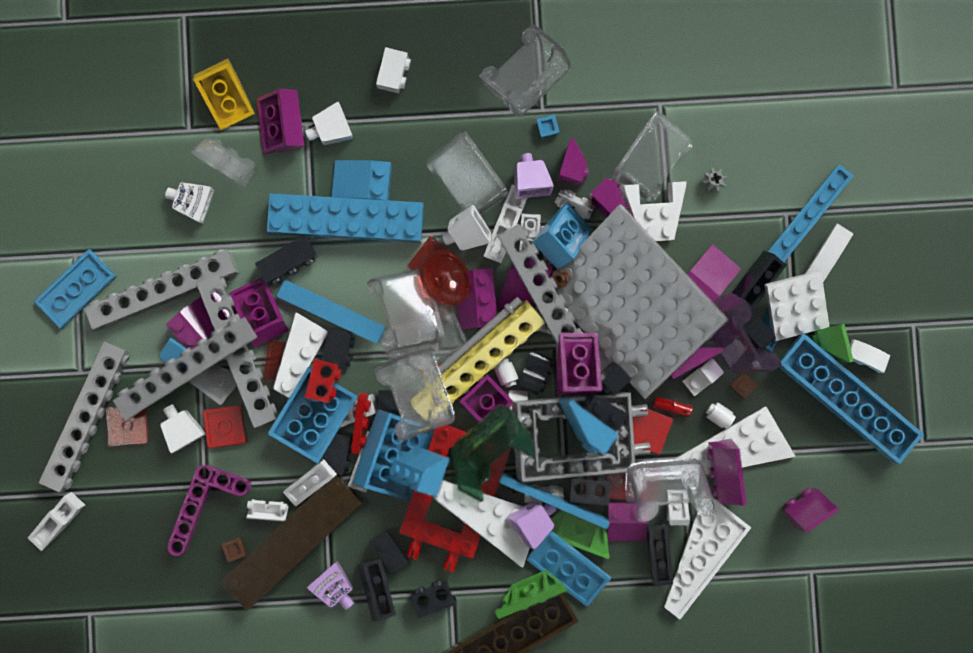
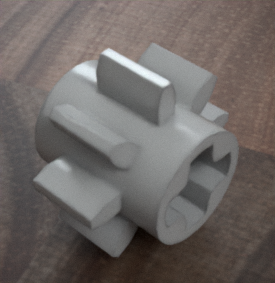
(717, 175)

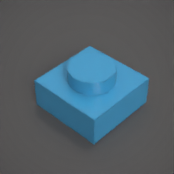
(547, 126)

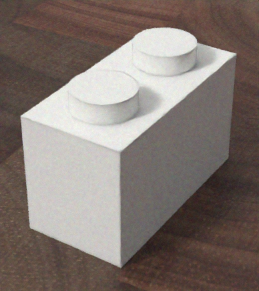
(392, 70)

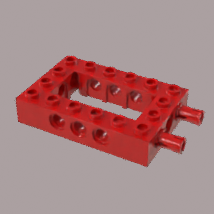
(423, 531)

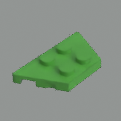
(581, 533)
(530, 592)

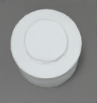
(506, 373)
(720, 415)

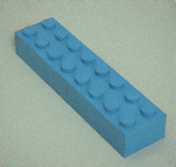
(345, 218)
(850, 399)

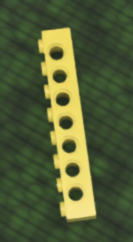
(481, 350)

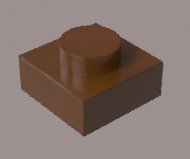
(743, 385)
(234, 549)

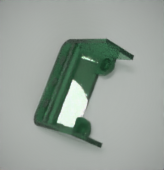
(484, 444)

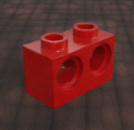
(317, 380)

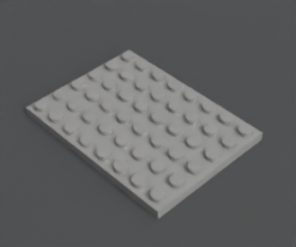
(637, 302)

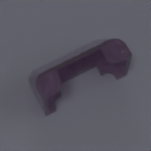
(739, 350)

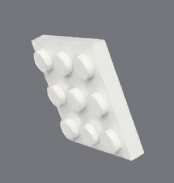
(797, 305)

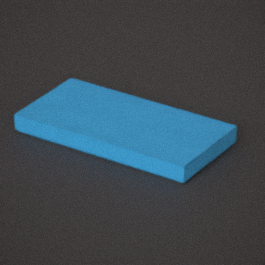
(75, 289)
(569, 566)

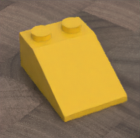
(223, 94)

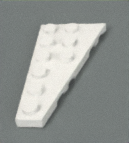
(755, 436)
(486, 518)
(706, 550)

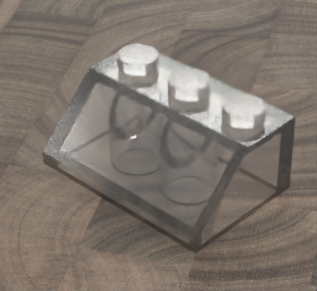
(225, 161)

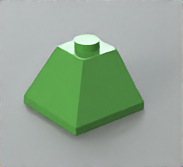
(834, 342)

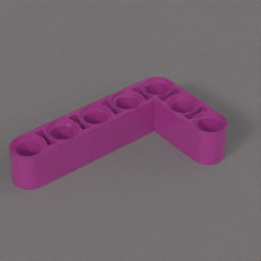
(199, 502)

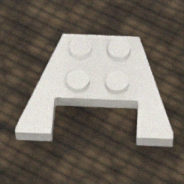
(657, 219)

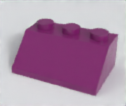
(280, 121)
(480, 304)
(726, 472)

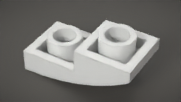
(532, 225)
(868, 355)

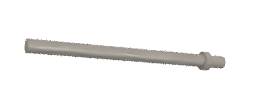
(509, 308)

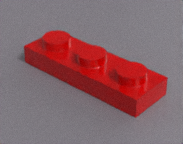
(361, 423)

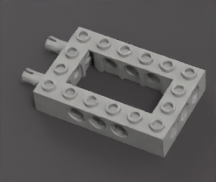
(616, 460)

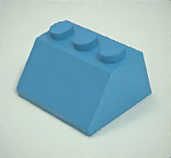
(419, 470)

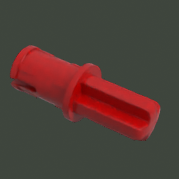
(673, 406)

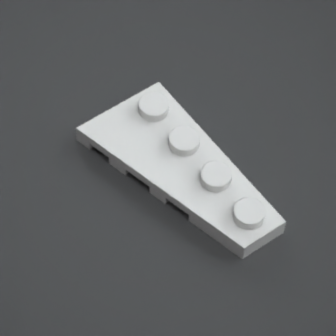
(301, 347)

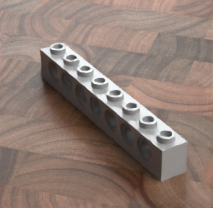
(508, 240)
(95, 310)
(130, 406)
(268, 412)
(51, 476)

